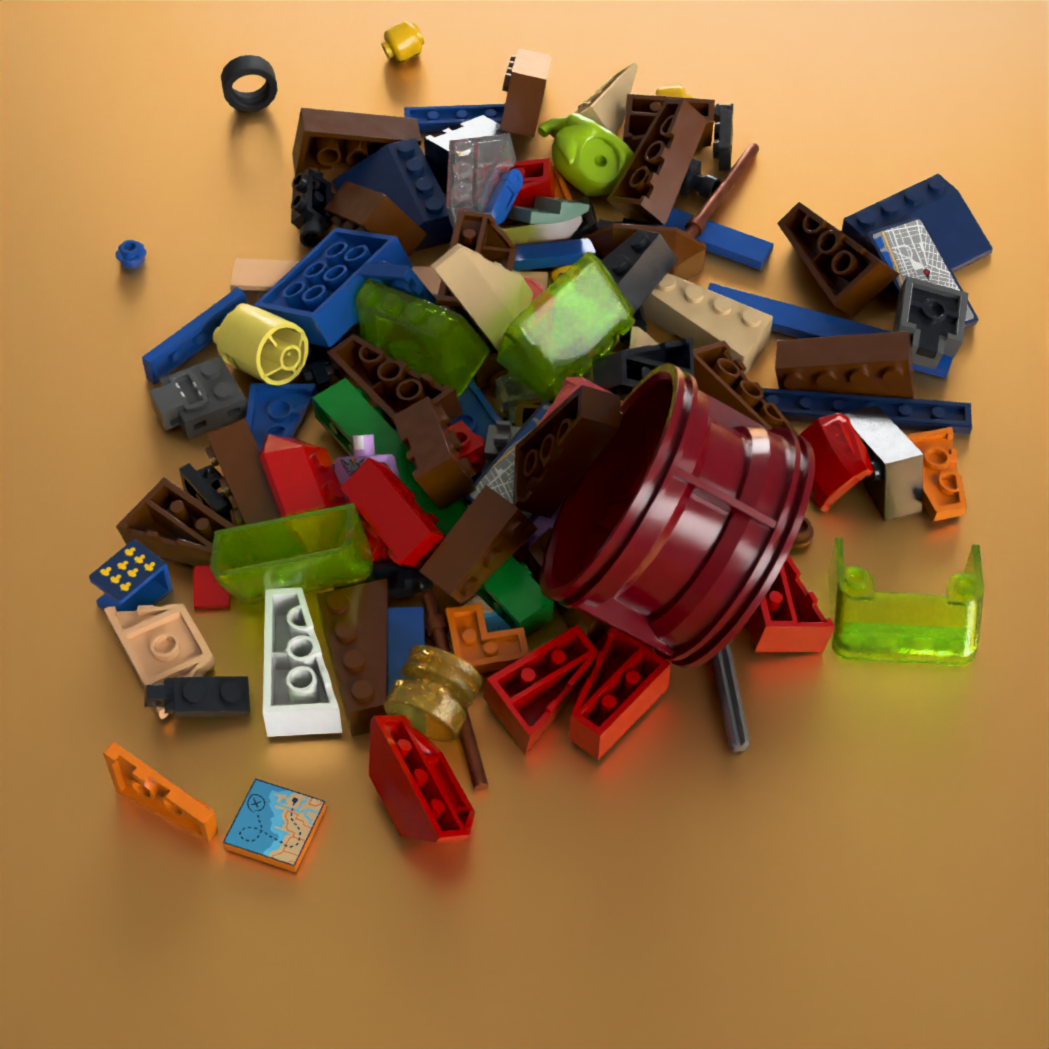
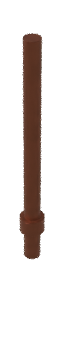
(697, 223)
(437, 629)

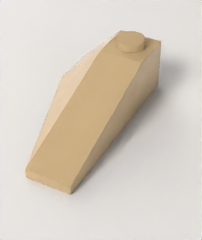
(609, 102)
(484, 290)

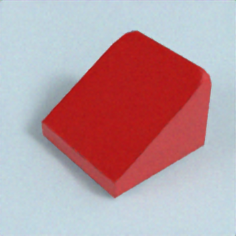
(206, 591)

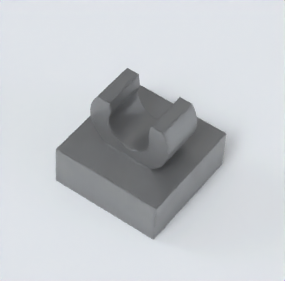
(498, 438)

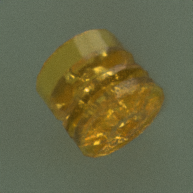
(434, 692)

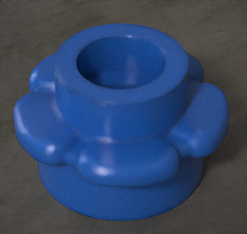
(131, 254)

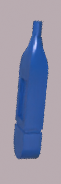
(504, 195)

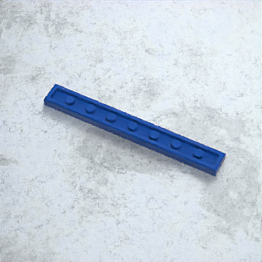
(811, 324)

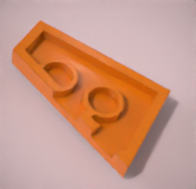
(942, 485)
(157, 794)

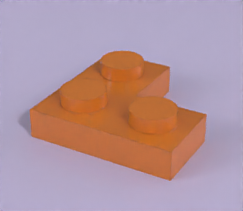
(482, 649)

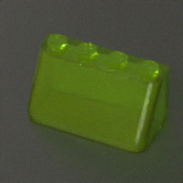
(566, 327)
(420, 334)
(293, 551)

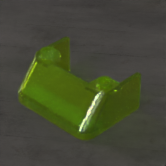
(905, 624)

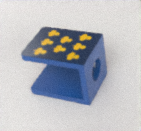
(132, 579)

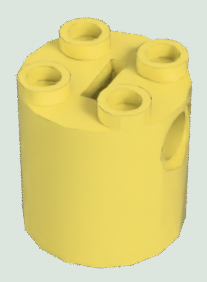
(262, 344)

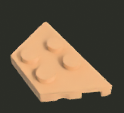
(161, 643)

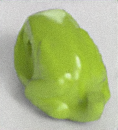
(587, 153)

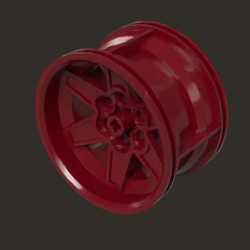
(679, 520)

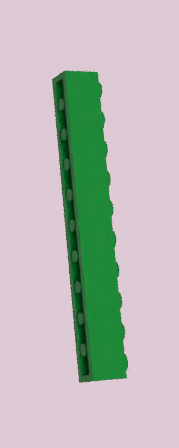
(511, 587)

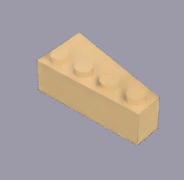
(709, 318)

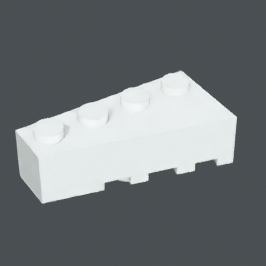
(295, 678)

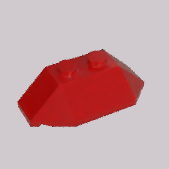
(300, 475)
(416, 783)

